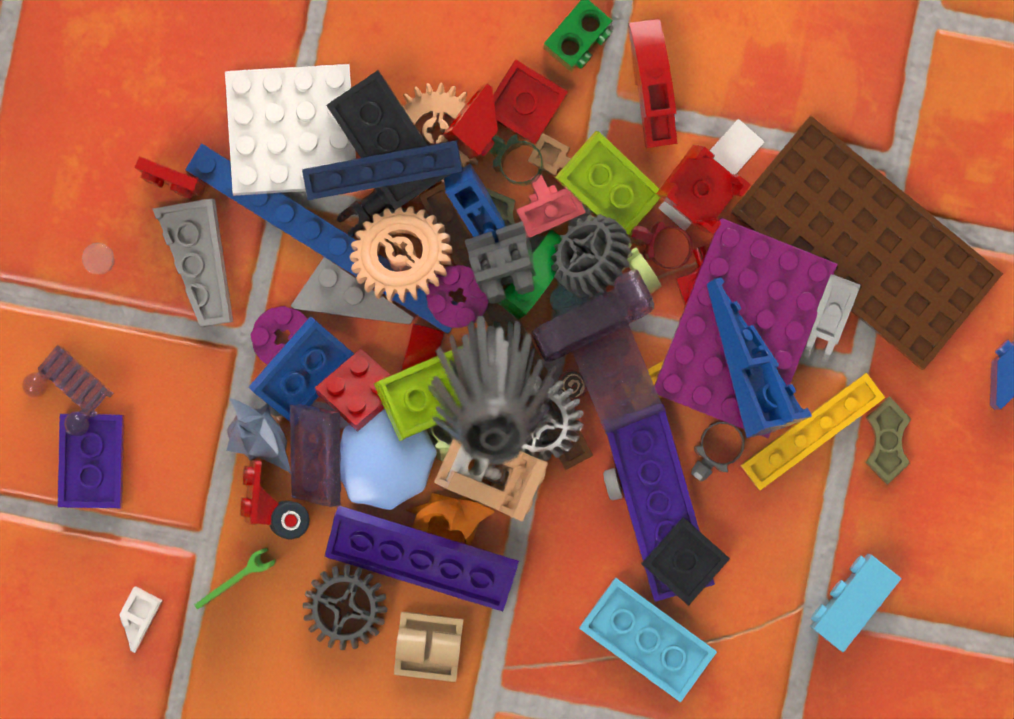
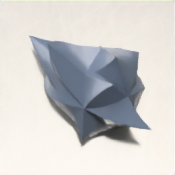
(257, 435)

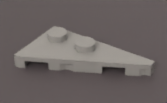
(338, 293)

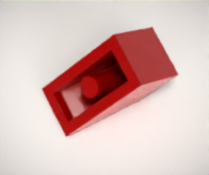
(475, 124)

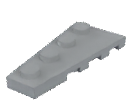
(197, 248)

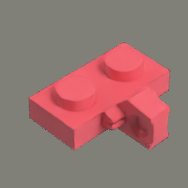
(548, 208)

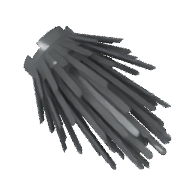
(493, 409)

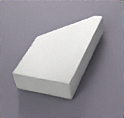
(138, 615)

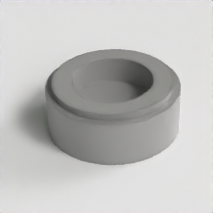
(612, 484)

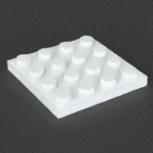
(283, 125)

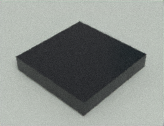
(685, 561)

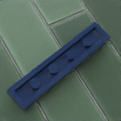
(382, 170)

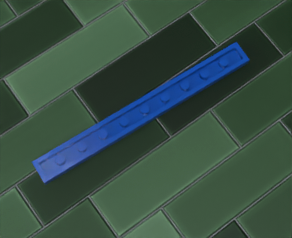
(298, 223)

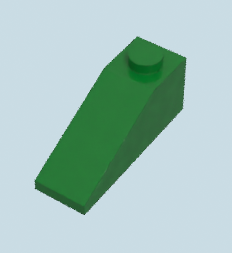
(520, 304)

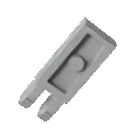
(832, 315)

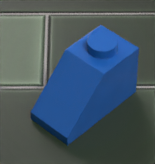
(1002, 376)

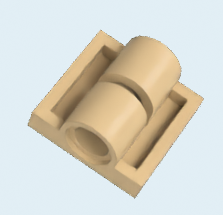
(428, 646)

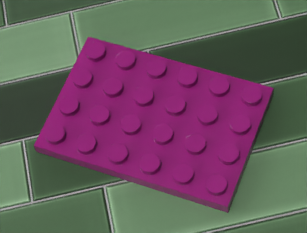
(777, 296)

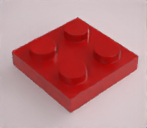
(526, 101)
(159, 174)
(353, 391)

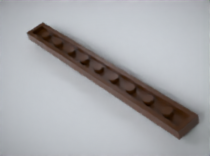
(438, 204)

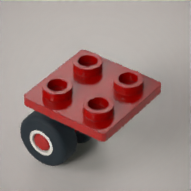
(285, 518)

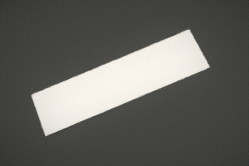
(732, 153)

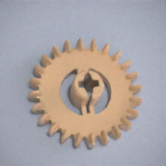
(438, 103)
(408, 272)

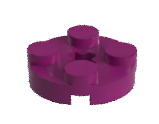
(441, 303)
(266, 326)

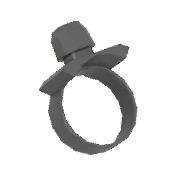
(702, 468)

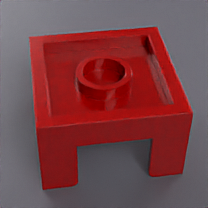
(701, 188)

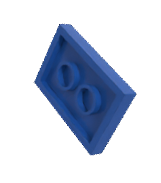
(300, 367)

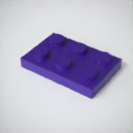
(92, 464)

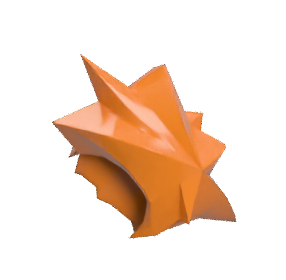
(450, 517)

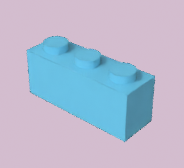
(854, 601)

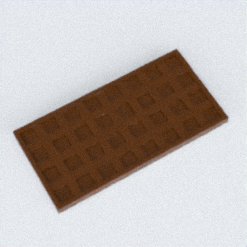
(910, 267)

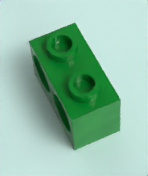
(572, 30)

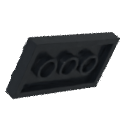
(380, 125)

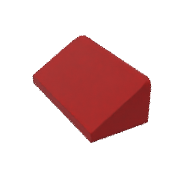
(421, 345)

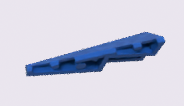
(760, 391)

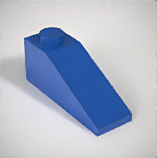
(473, 202)

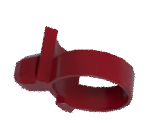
(641, 236)

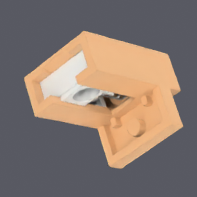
(511, 485)

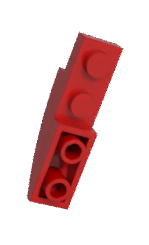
(654, 83)

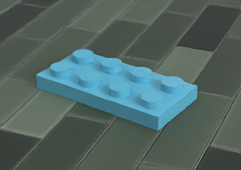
(647, 639)

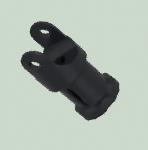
(365, 209)

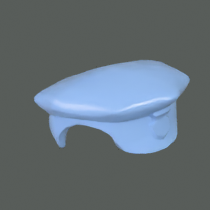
(380, 467)

